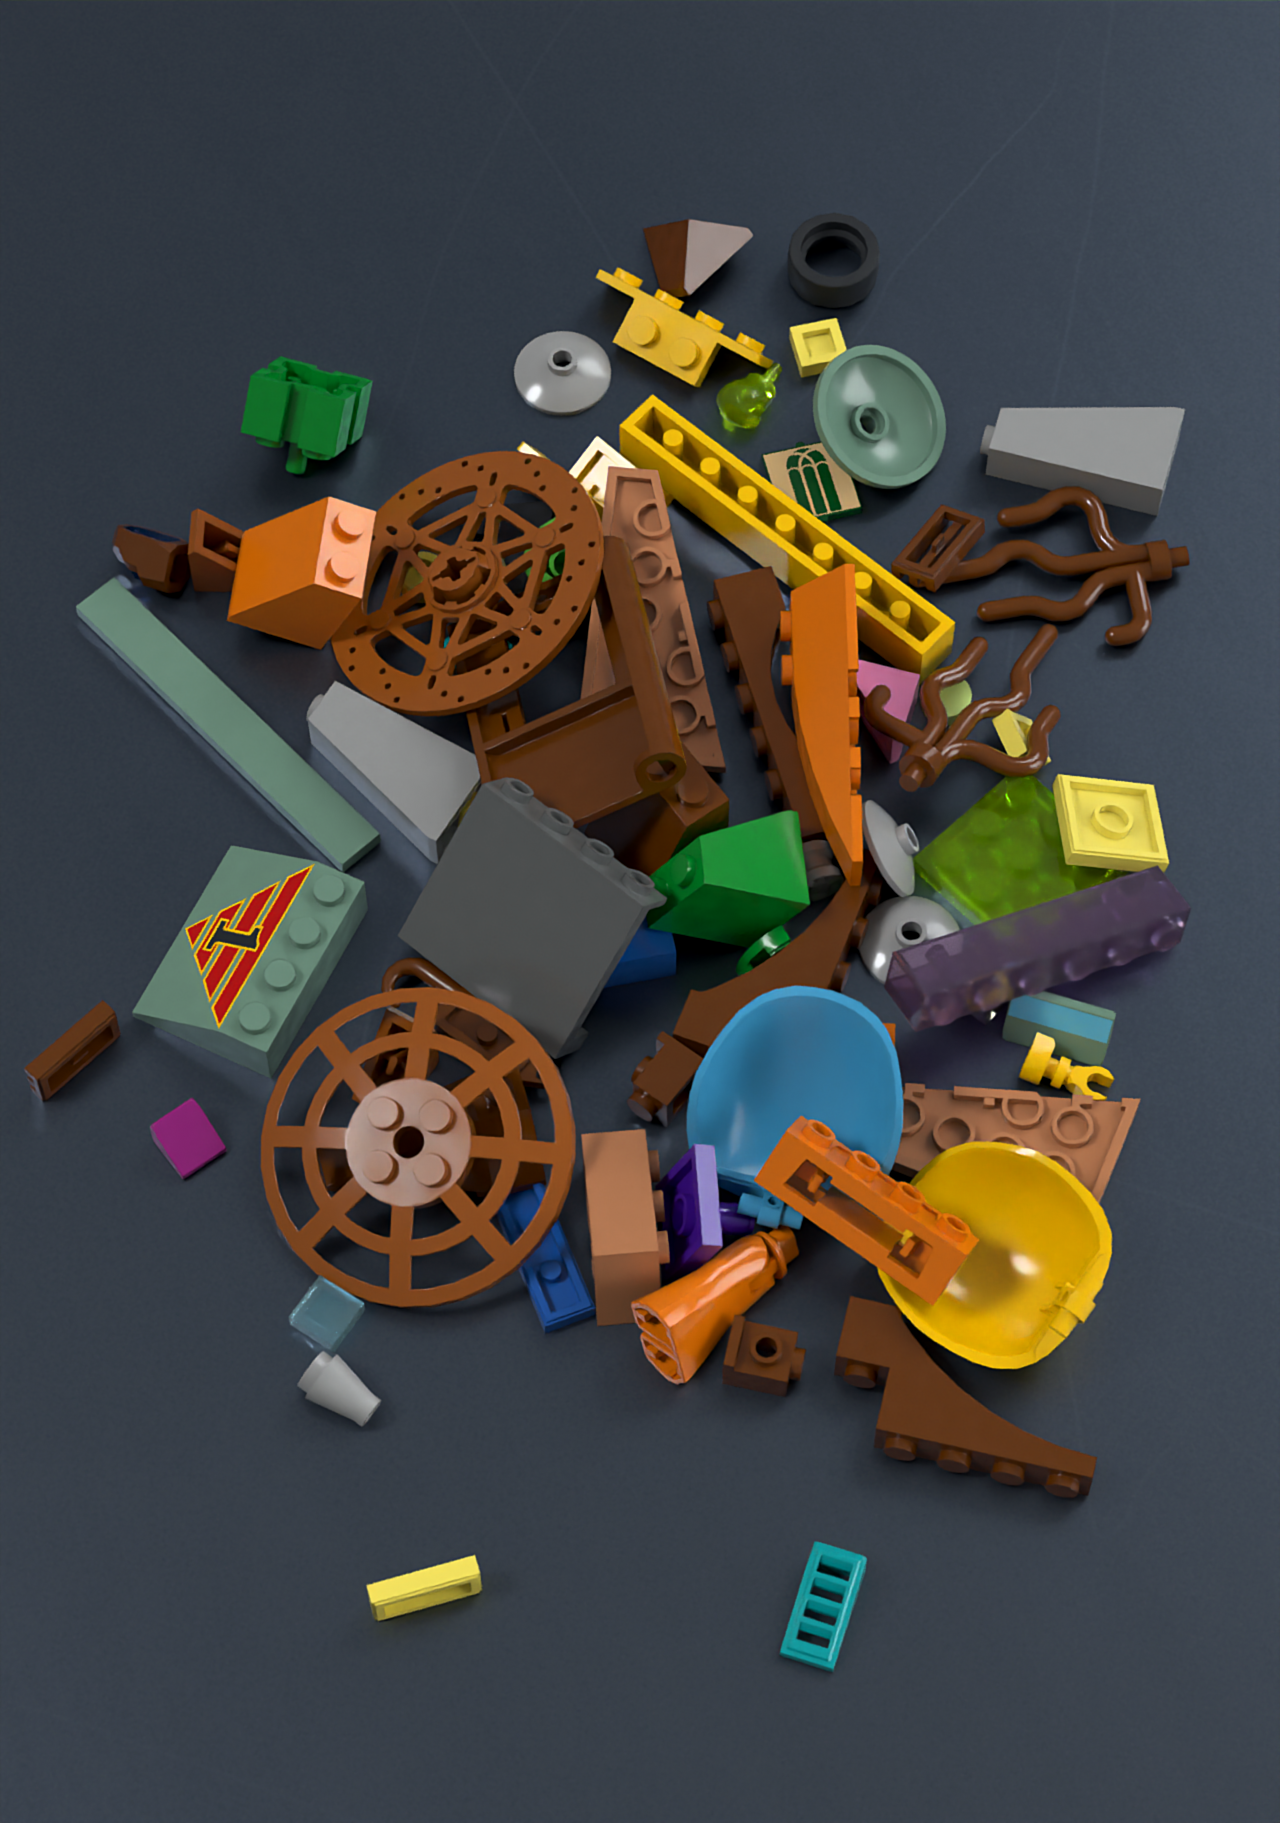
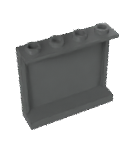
(529, 913)

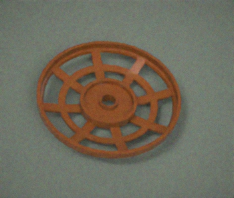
(442, 1163)

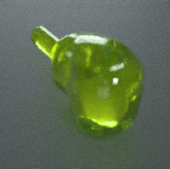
(747, 398)

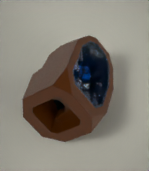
(153, 557)

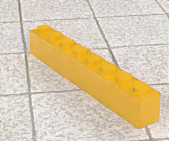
(783, 534)

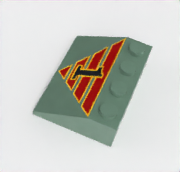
(254, 956)

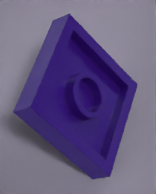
(695, 1215)

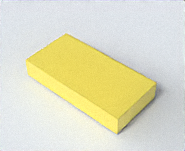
(424, 1588)

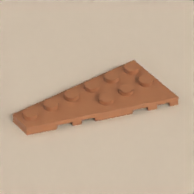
(639, 515)
(1074, 1132)

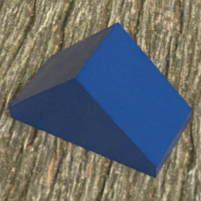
(646, 957)

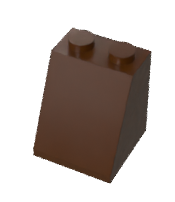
(665, 823)

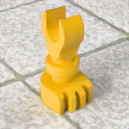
(1074, 1078)

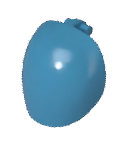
(788, 1059)

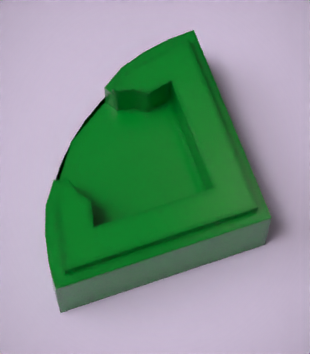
(763, 949)

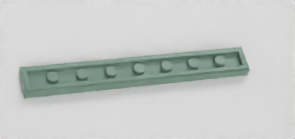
(229, 725)

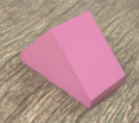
(901, 705)

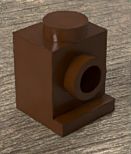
(664, 1081)
(749, 1370)

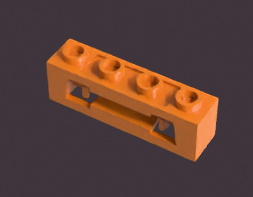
(806, 1160)

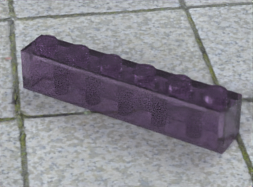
(1036, 948)

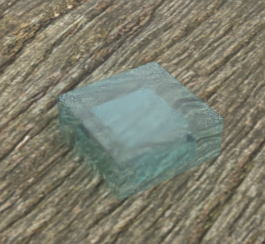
(326, 1313)

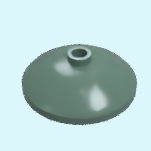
(895, 406)

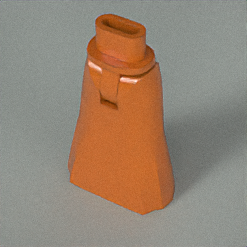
(694, 1312)

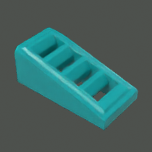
(833, 1560)

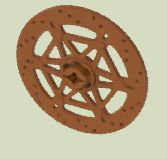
(470, 581)

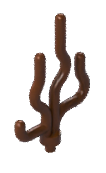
(1114, 566)
(934, 749)

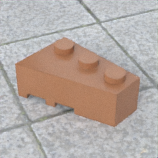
(623, 1221)

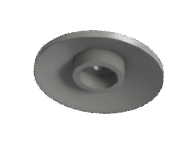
(567, 388)
(890, 847)
(892, 919)

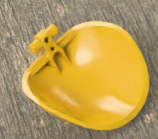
(1035, 1258)

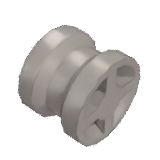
(821, 874)

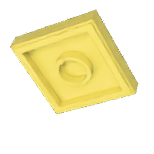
(1109, 823)

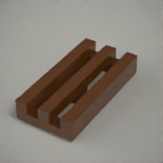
(946, 549)
(73, 1051)

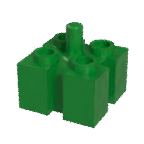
(307, 408)

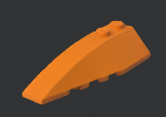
(825, 706)

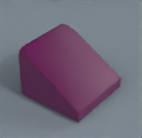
(187, 1138)

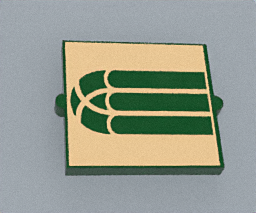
(813, 481)

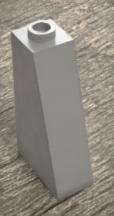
(1108, 450)
(396, 765)

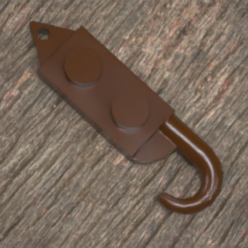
(457, 1022)

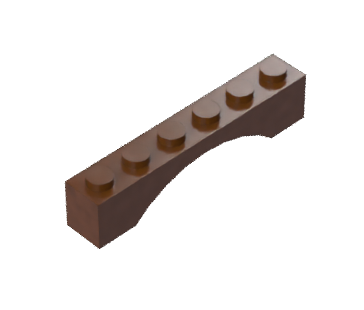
(749, 616)

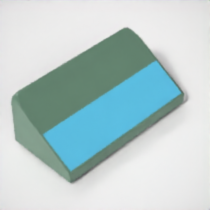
(1077, 1027)

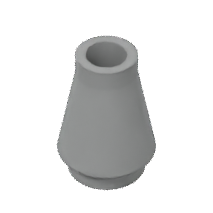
(338, 1388)

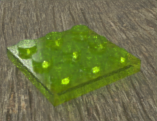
(1005, 854)

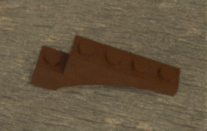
(809, 960)
(937, 1420)

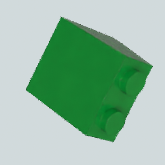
(734, 882)

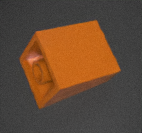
(303, 571)

